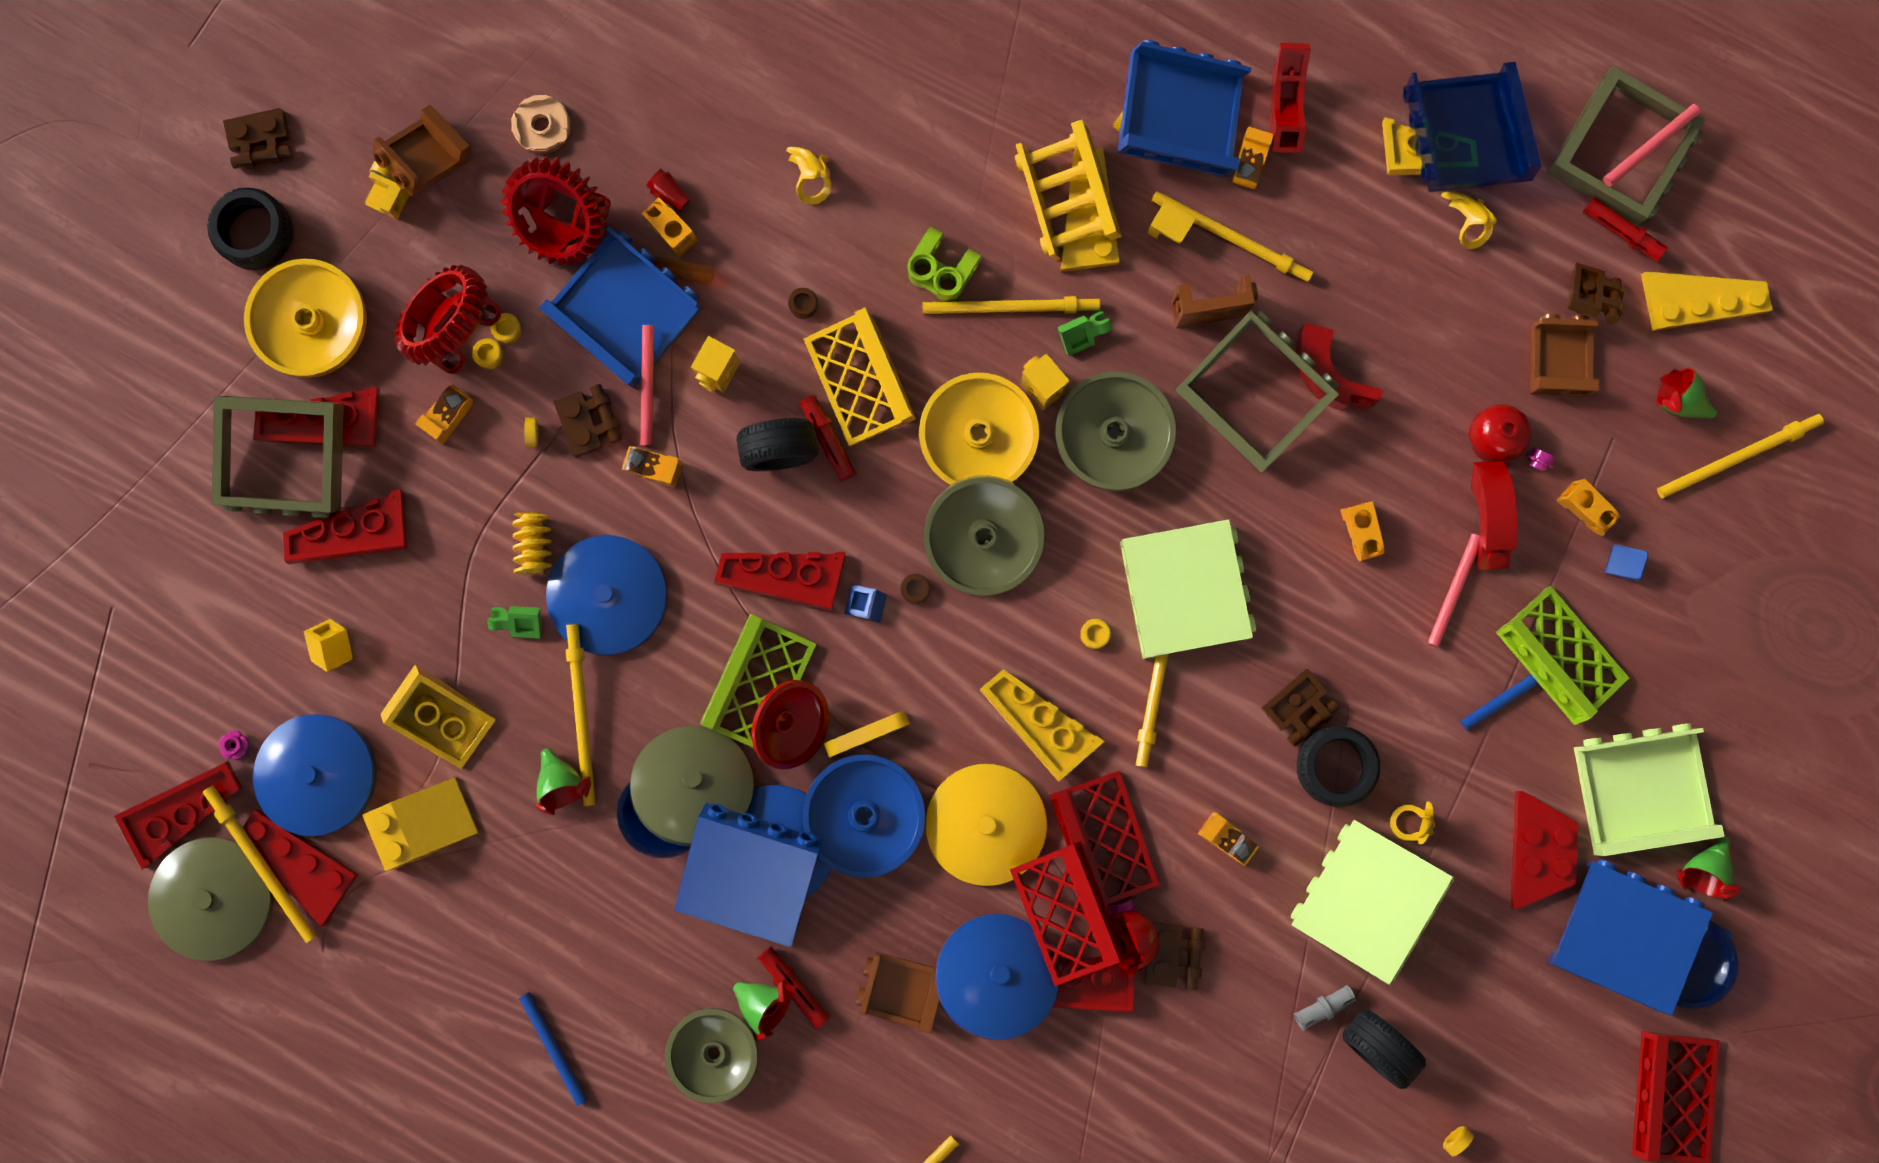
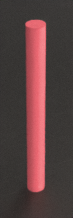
(1651, 145)
(647, 385)
(1454, 591)

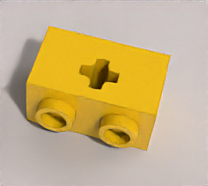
(715, 365)
(1044, 381)

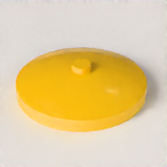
(305, 318)
(978, 428)
(985, 824)

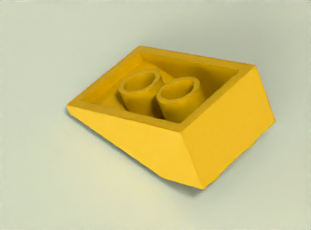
(437, 717)
(420, 824)

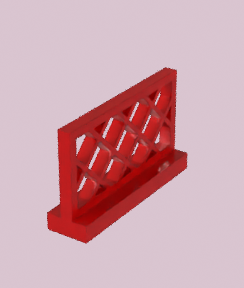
(1073, 832)
(1092, 904)
(1651, 1099)

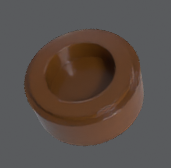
(803, 303)
(915, 588)

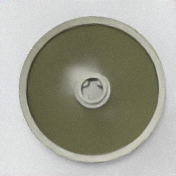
(1115, 431)
(983, 535)
(683, 773)
(209, 900)

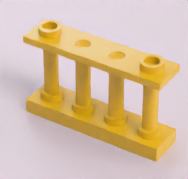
(1096, 196)

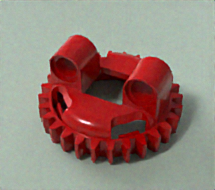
(534, 188)
(432, 309)

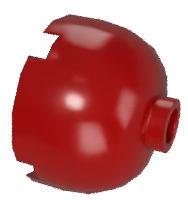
(1500, 433)
(1138, 939)

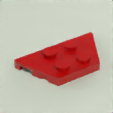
(1542, 851)

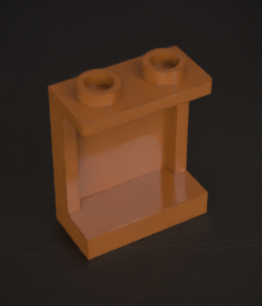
(421, 152)
(1215, 309)
(1563, 356)
(899, 991)

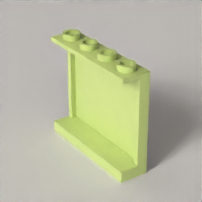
(1187, 588)
(1645, 791)
(1371, 901)

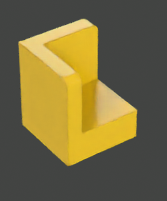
(386, 196)
(1171, 223)
(328, 645)

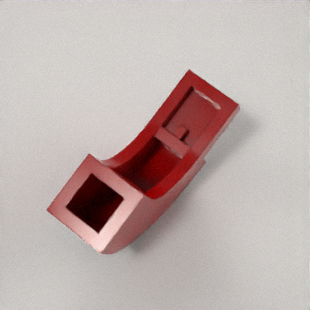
(1287, 98)
(1317, 343)
(1497, 512)

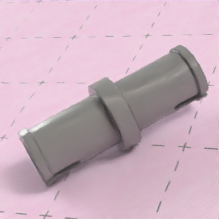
(1325, 1008)

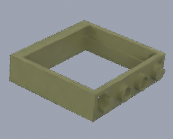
(1591, 186)
(1222, 425)
(332, 455)

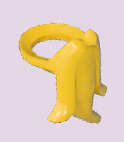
(810, 168)
(1476, 214)
(1426, 827)

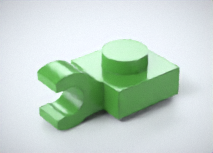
(1080, 332)
(521, 621)

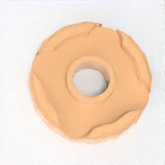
(541, 141)

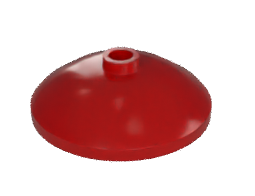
(790, 724)

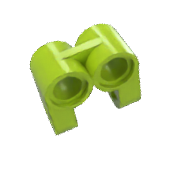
(938, 272)

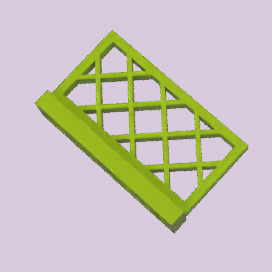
(737, 666)
(1549, 669)

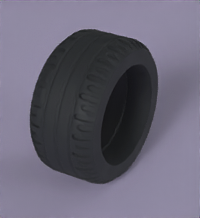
(228, 209)
(777, 444)
(1369, 759)
(1384, 1049)

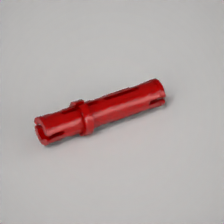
(1629, 232)
(827, 438)
(816, 1014)

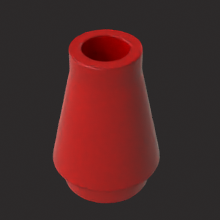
(667, 189)

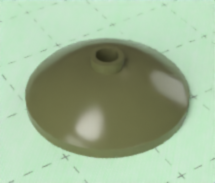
(696, 1071)

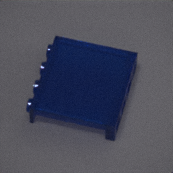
(1472, 130)

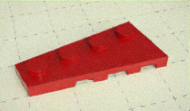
(358, 422)
(359, 531)
(796, 578)
(169, 816)
(303, 869)
(1099, 990)

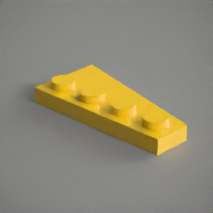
(1097, 248)
(1694, 300)
(1043, 728)

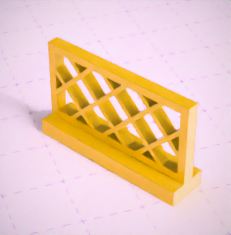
(882, 365)

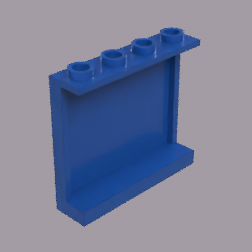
(1182, 108)
(614, 298)
(747, 874)
(1632, 937)

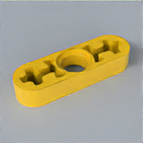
(866, 733)

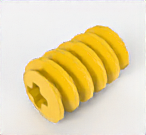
(531, 543)

